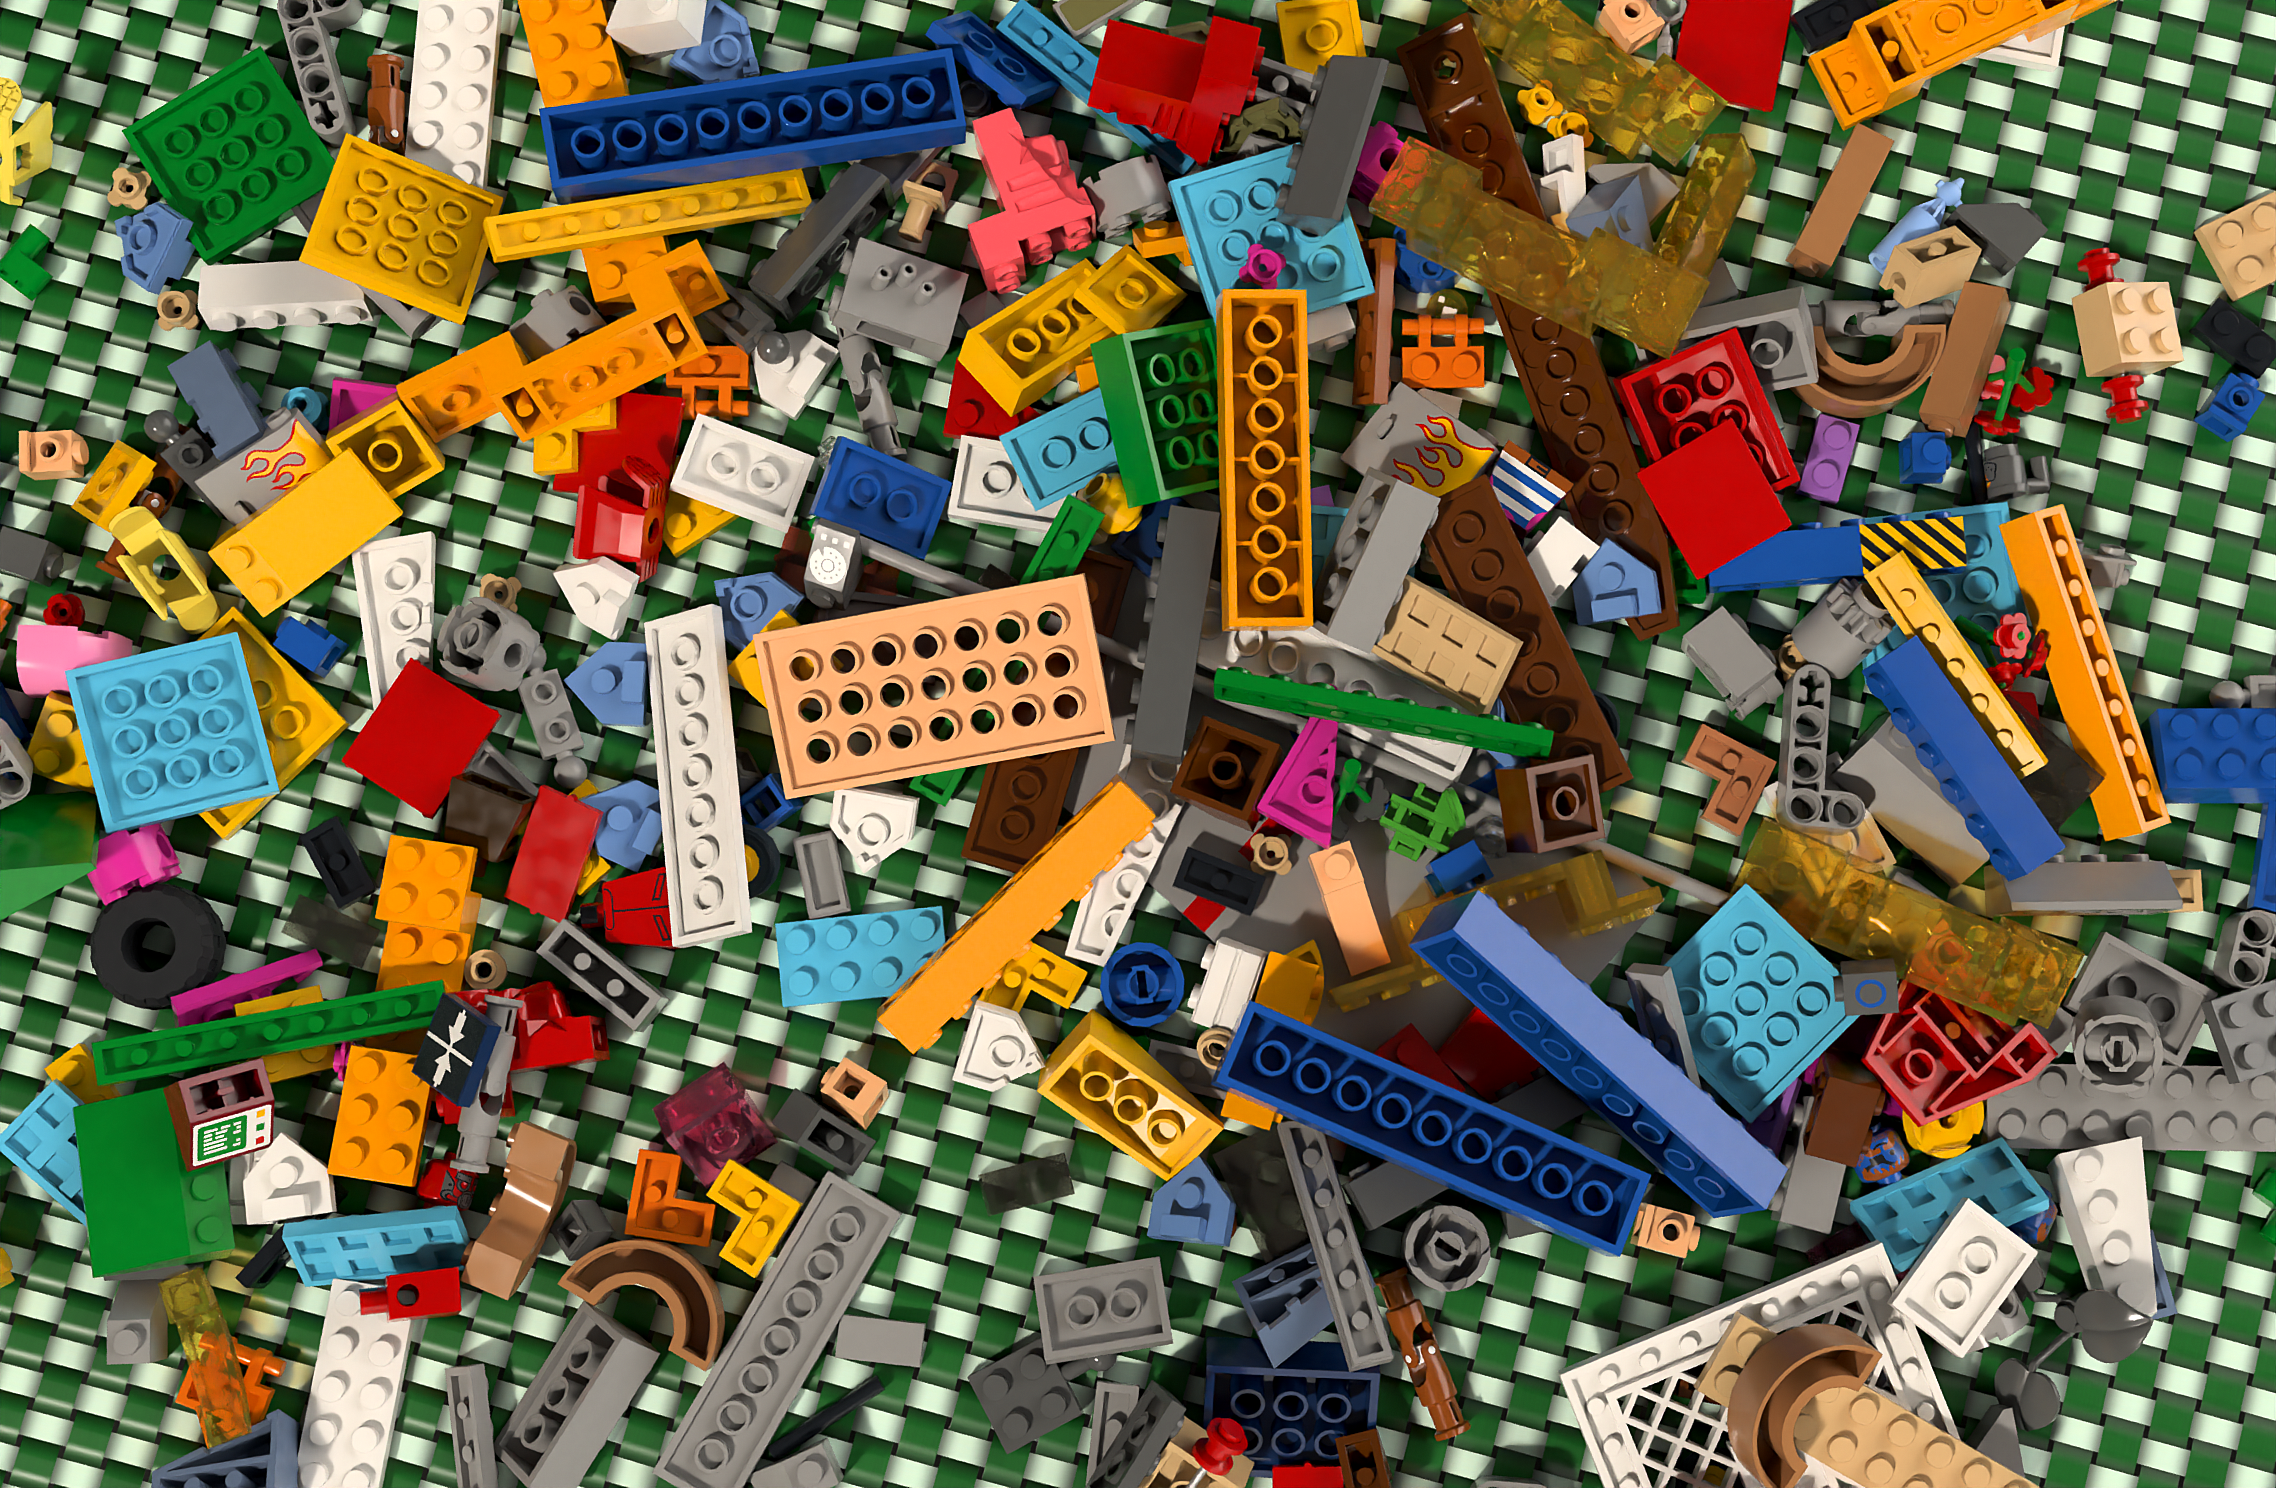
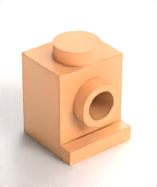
(1628, 32)
(36, 457)
(852, 1077)
(1650, 1225)

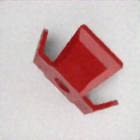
(618, 516)

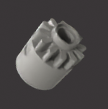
(1843, 628)

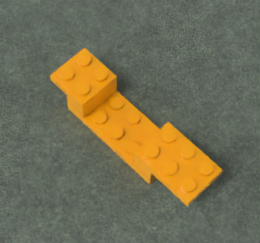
(1915, 40)
(583, 373)
(426, 940)

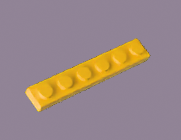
(1921, 614)

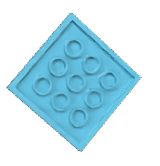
(1234, 208)
(1980, 592)
(172, 733)
(1754, 1002)

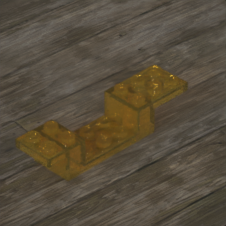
(1598, 79)
(1531, 260)
(1583, 895)
(1935, 945)

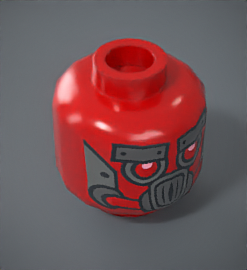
(446, 1185)

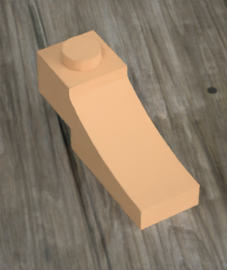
(1349, 908)

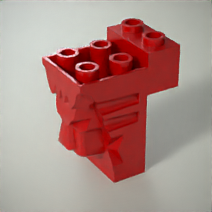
(1177, 83)
(544, 1038)

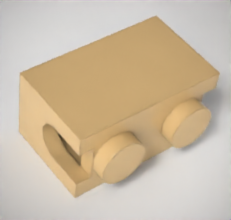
(1930, 266)

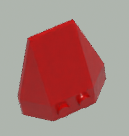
(1949, 1056)

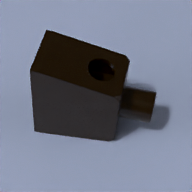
(486, 817)

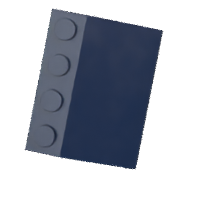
(1291, 1409)

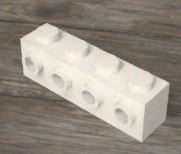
(278, 296)

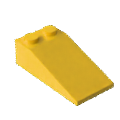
(1034, 341)
(304, 532)
(1127, 1097)

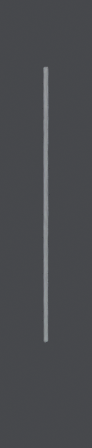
(1296, 724)

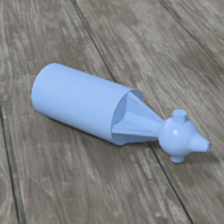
(1918, 222)

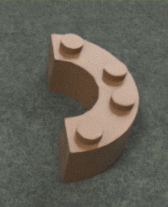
(1872, 389)
(521, 1215)
(669, 1272)
(1777, 1387)

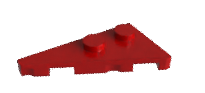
(976, 412)

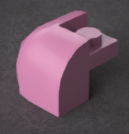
(50, 650)

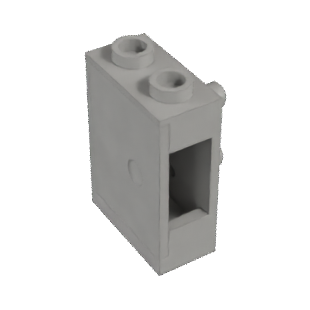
(898, 298)

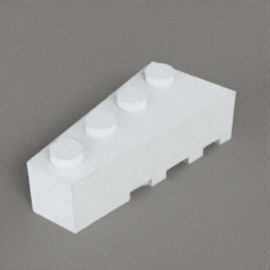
(656, 25)
(1559, 557)
(2108, 1218)

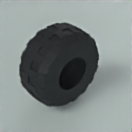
(119, 939)

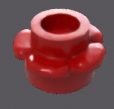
(75, 611)

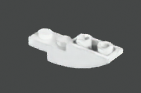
(1563, 178)

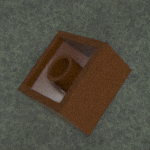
(1227, 772)
(1550, 804)

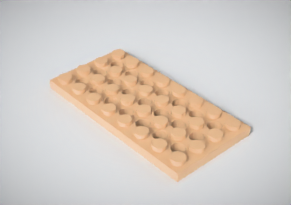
(942, 620)

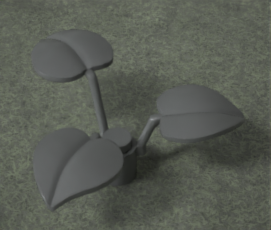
(2109, 1335)

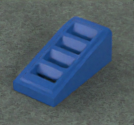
(777, 813)

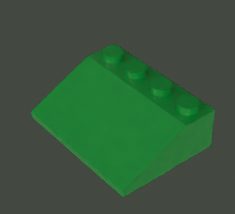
(1162, 409)
(46, 846)
(137, 1191)

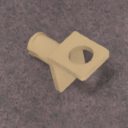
(925, 200)

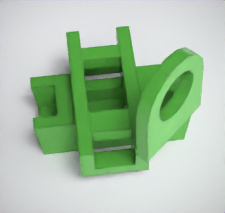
(1413, 831)

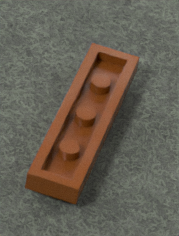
(1374, 326)

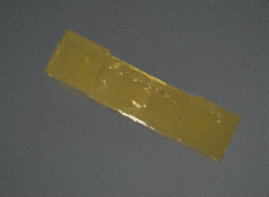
(210, 1356)

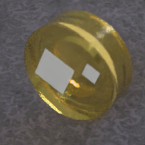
(1446, 304)

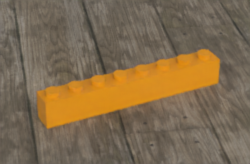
(2085, 671)
(1016, 914)

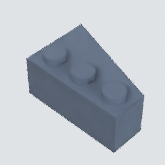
(1616, 209)
(220, 398)
(1286, 1302)
(252, 1461)

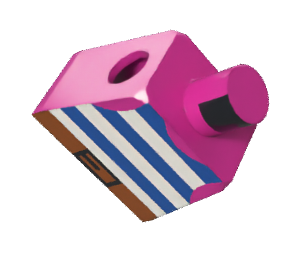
(1526, 488)

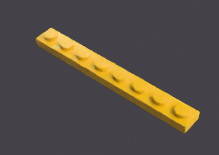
(646, 215)

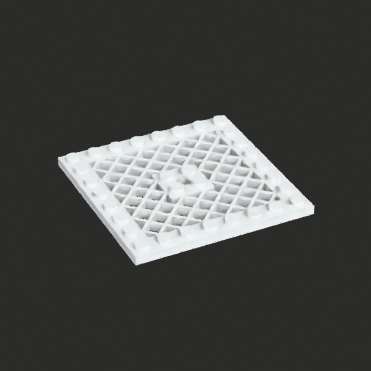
(1667, 1353)

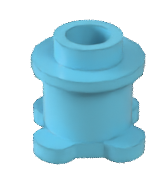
(316, 406)

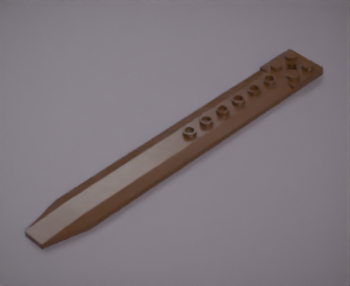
(1555, 365)

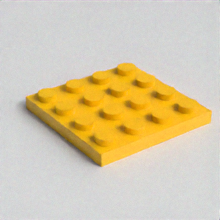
(401, 229)
(292, 714)

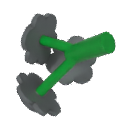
(1364, 803)

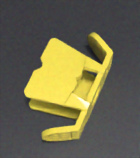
(32, 136)
(185, 594)

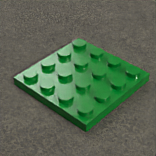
(233, 155)

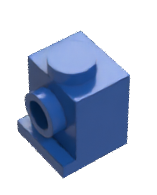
(2220, 412)
(1923, 458)
(309, 645)
(1457, 871)

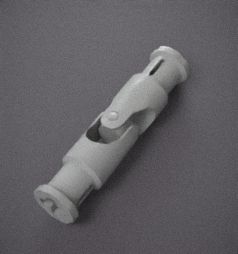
(1876, 317)
(877, 412)
(481, 1123)

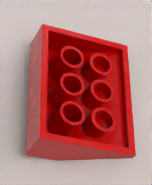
(1694, 392)

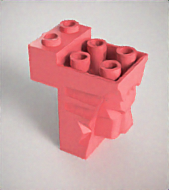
(1036, 201)

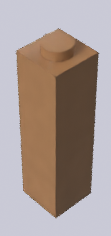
(1839, 201)
(1965, 359)

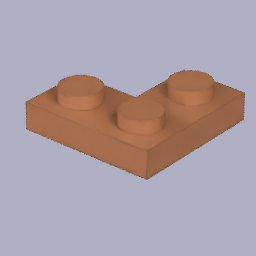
(1739, 775)

